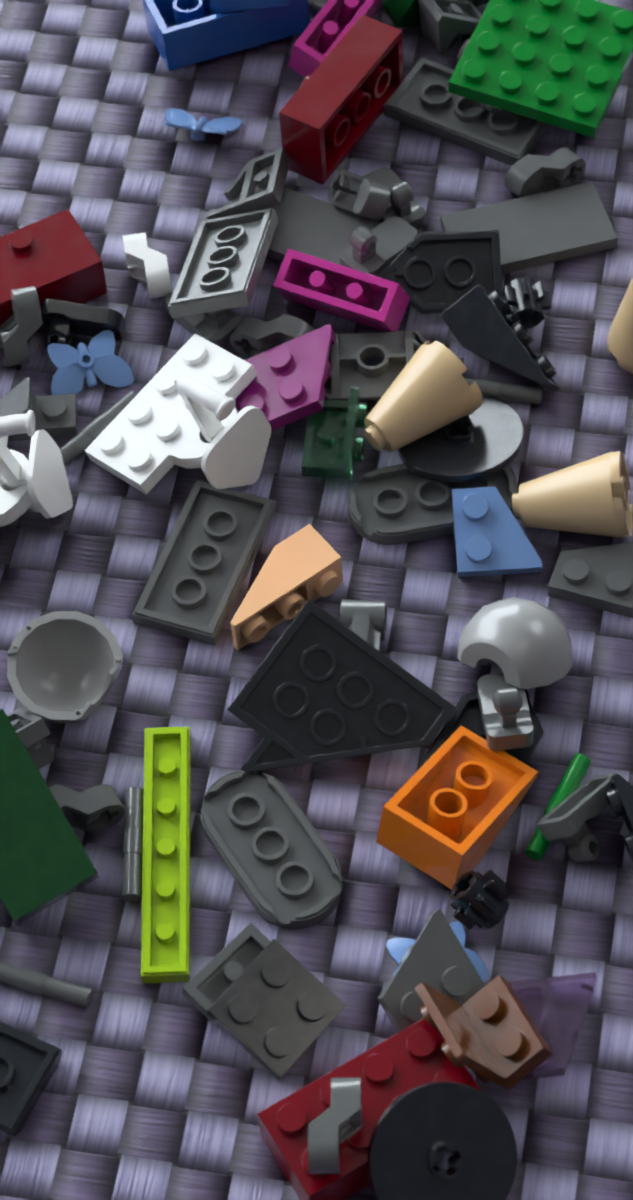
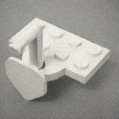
(180, 412)
(35, 483)

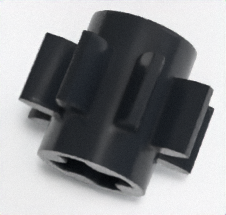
(526, 301)
(479, 899)

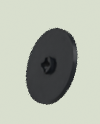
(469, 446)
(449, 1118)

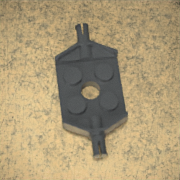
(350, 351)

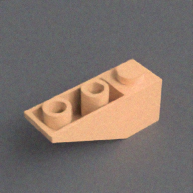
(294, 572)

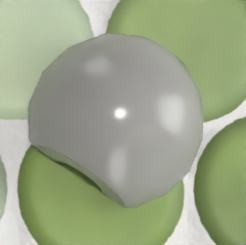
(522, 639)
(63, 665)

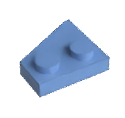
(489, 536)

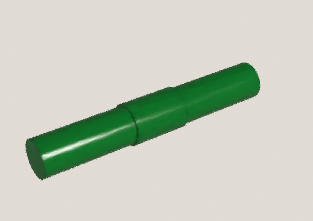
(568, 784)

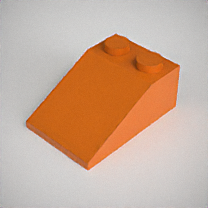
(454, 807)

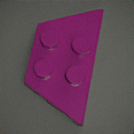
(290, 378)

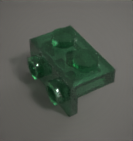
(333, 438)

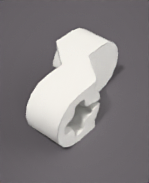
(147, 265)

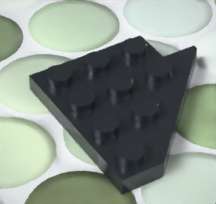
(333, 698)

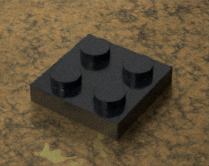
(276, 1009)

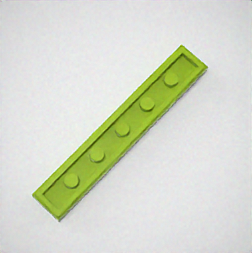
(166, 855)

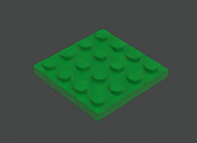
(547, 60)

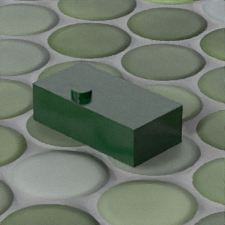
(37, 844)

